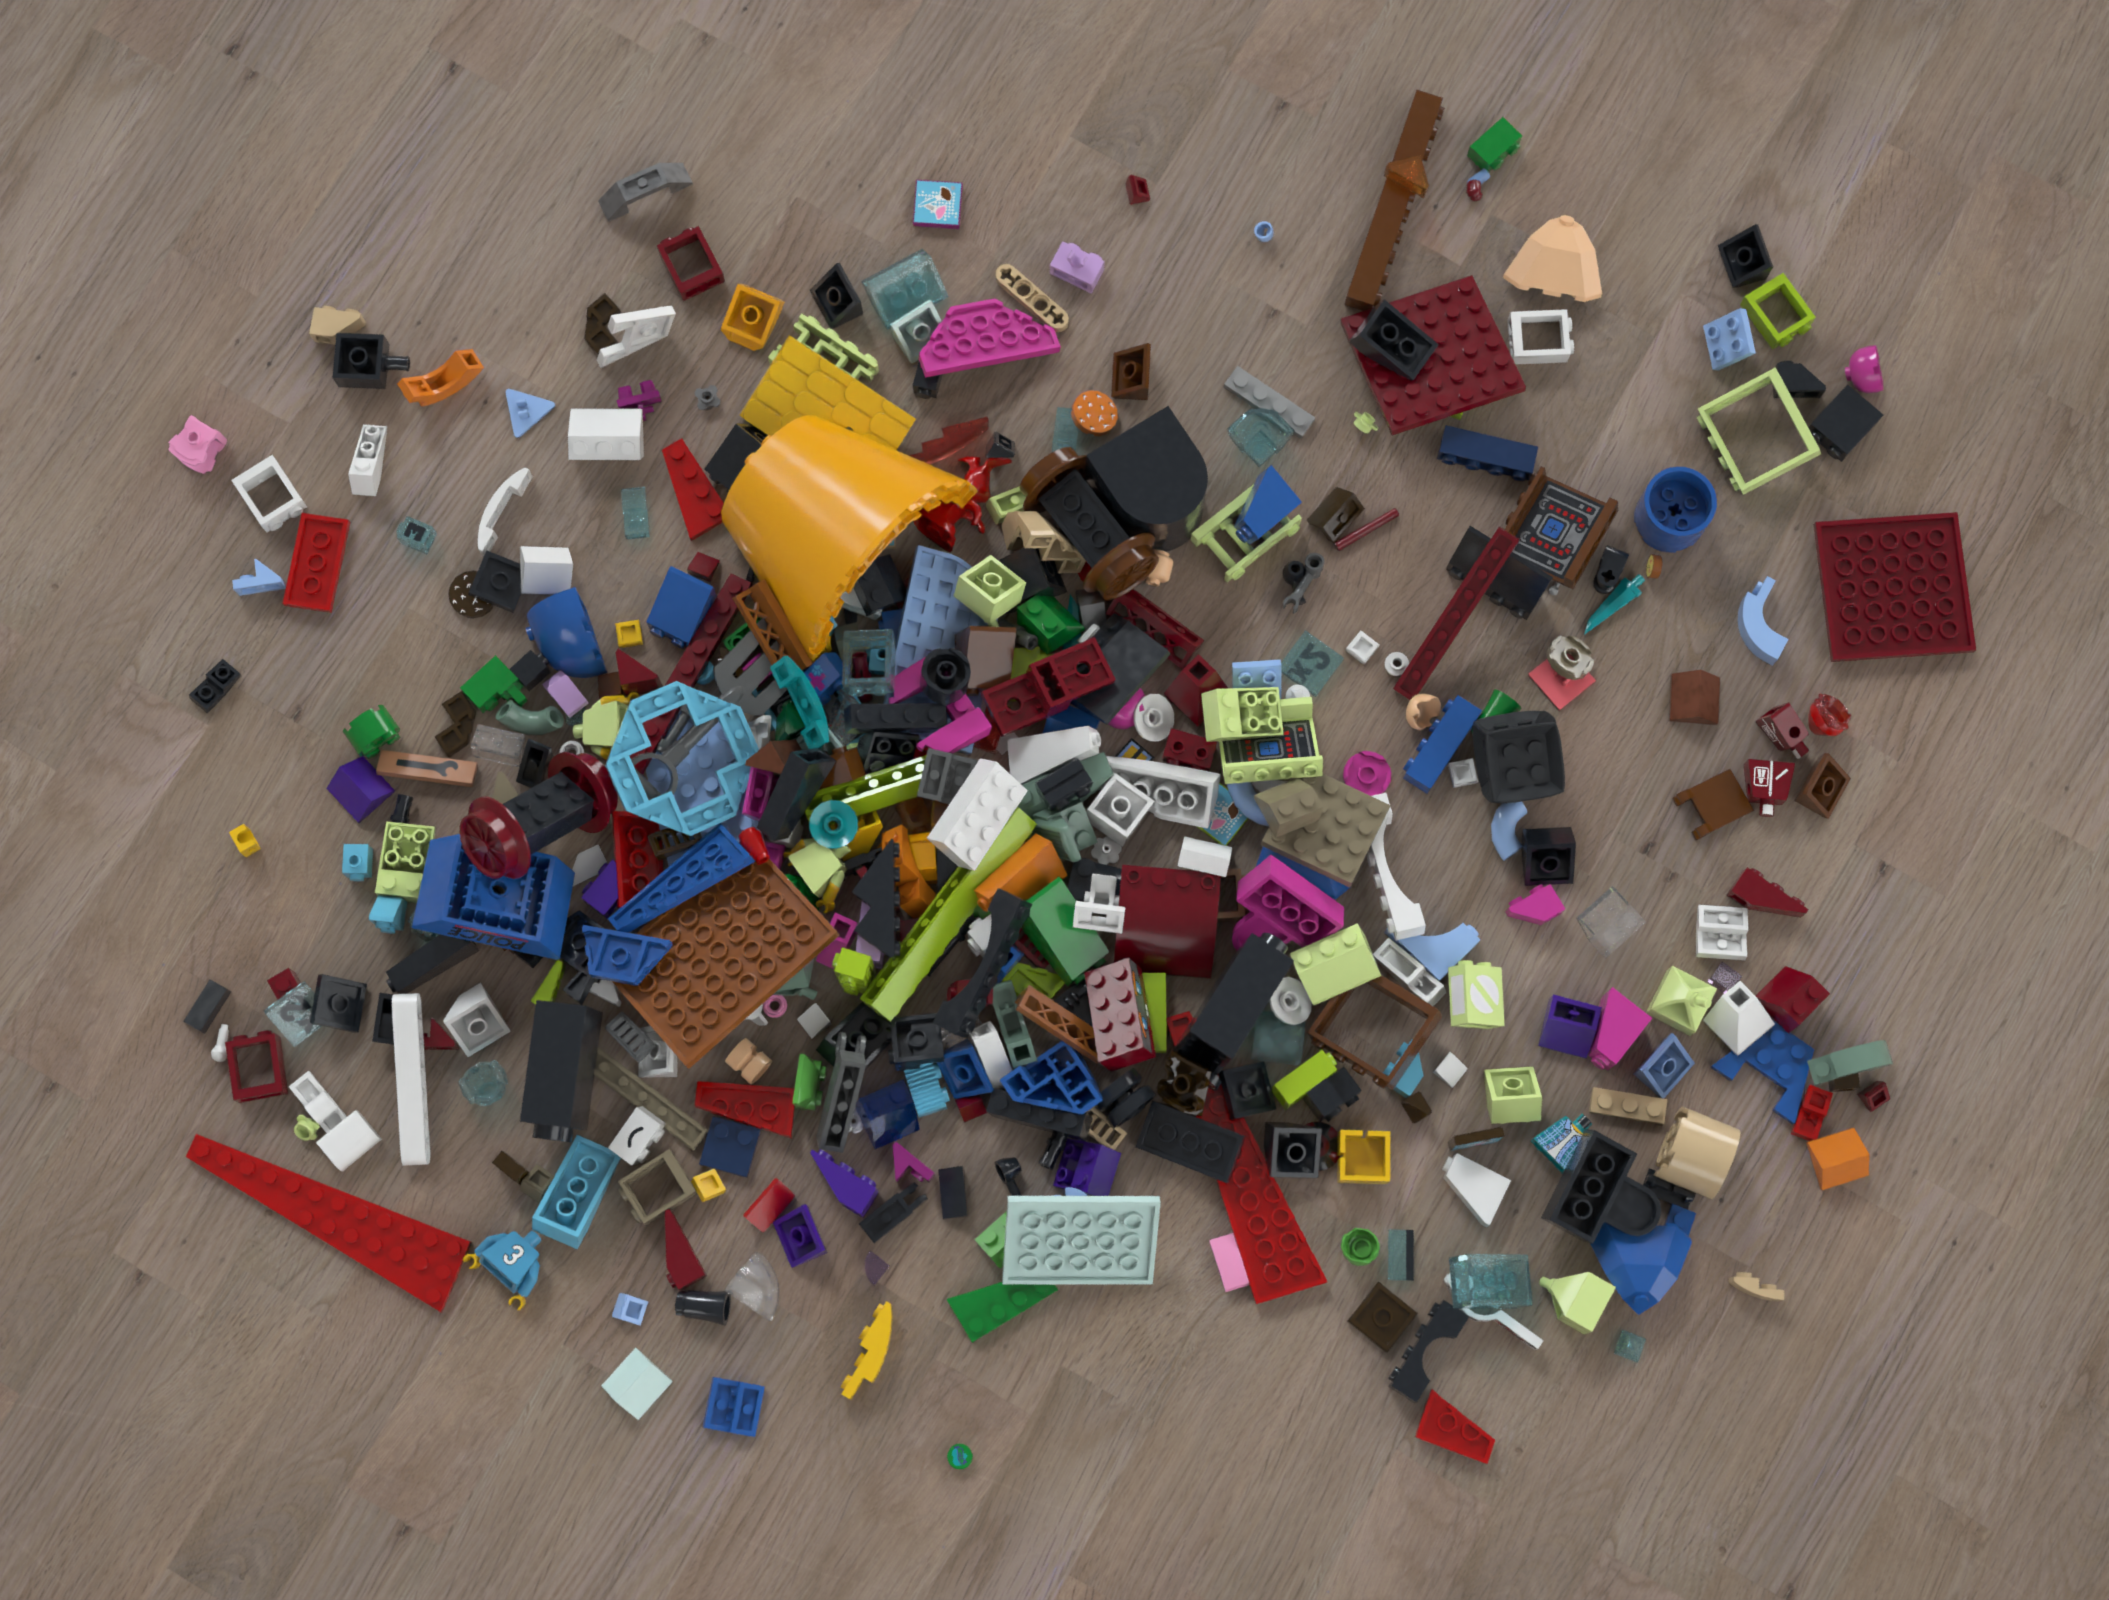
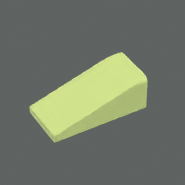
(1004, 503)

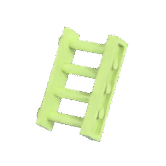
(1223, 520)

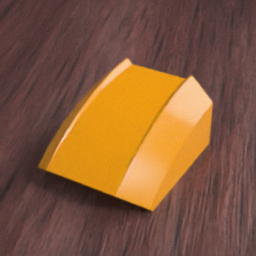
(751, 317)
(924, 856)

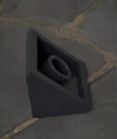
(1746, 257)
(837, 297)

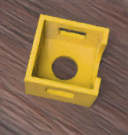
(244, 840)

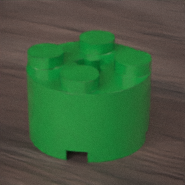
(372, 731)

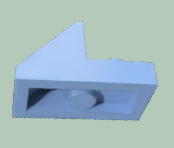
(264, 581)

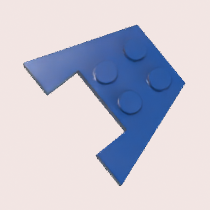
(1779, 1058)

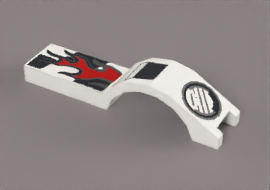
(1503, 1320)

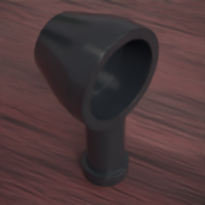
(1294, 578)
(1007, 1170)

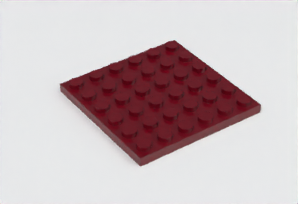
(1463, 371)
(1894, 587)

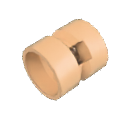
(748, 1061)

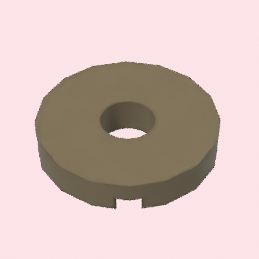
(1564, 666)

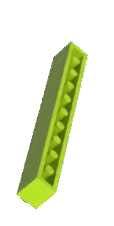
(941, 922)

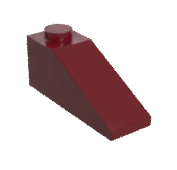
(680, 1257)

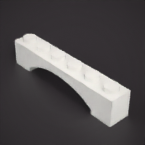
(1404, 916)

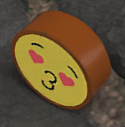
(1654, 566)

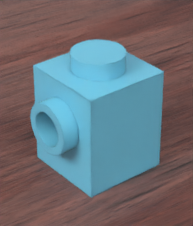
(357, 861)

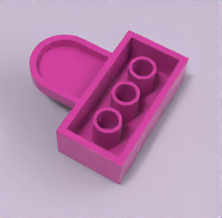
(1284, 906)

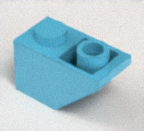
(388, 913)
(1412, 1075)

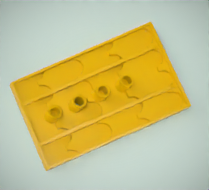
(808, 384)

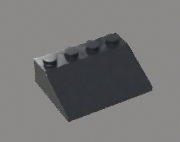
(1516, 585)
(1132, 660)

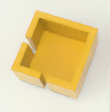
(1365, 1158)

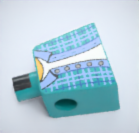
(1561, 1139)

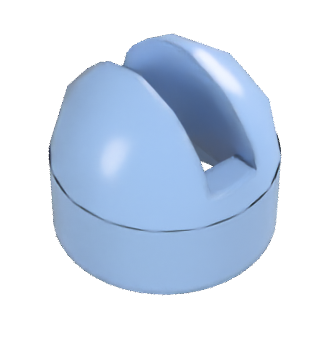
(1260, 229)

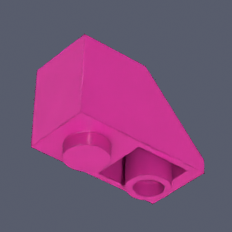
(1538, 907)
(845, 928)

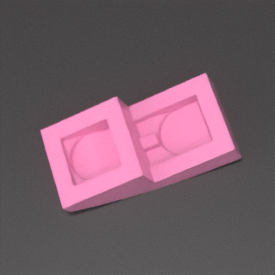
(1229, 1262)

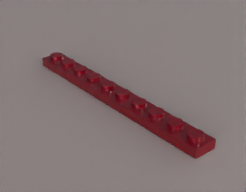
(696, 658)

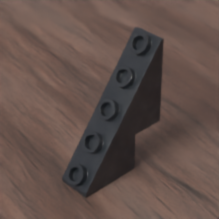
(879, 892)

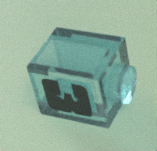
(416, 535)

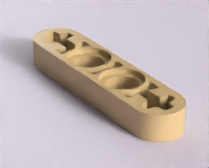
(1029, 300)

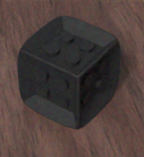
(1518, 756)

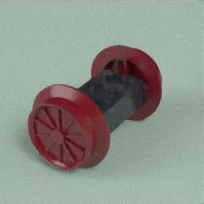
(506, 834)

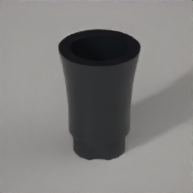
(704, 1305)

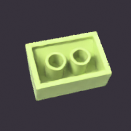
(1335, 964)

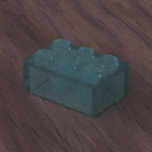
(1490, 1281)

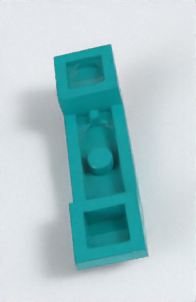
(806, 700)

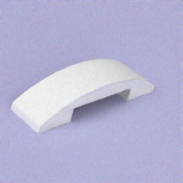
(515, 484)

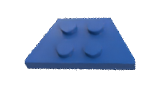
(622, 955)

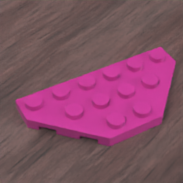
(984, 336)

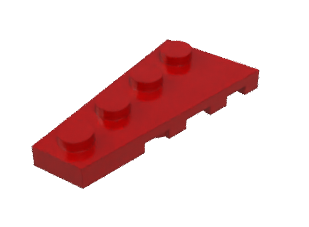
(694, 492)

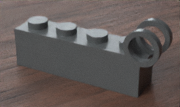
(841, 1095)

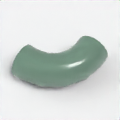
(528, 721)

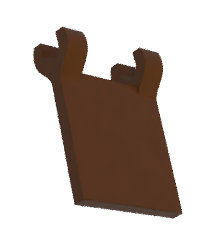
(1716, 801)

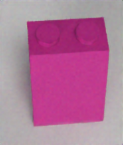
(1616, 1029)

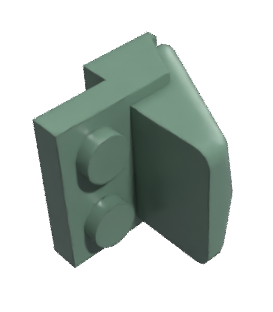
(1066, 829)

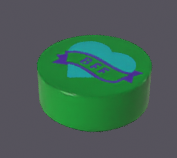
(960, 1456)

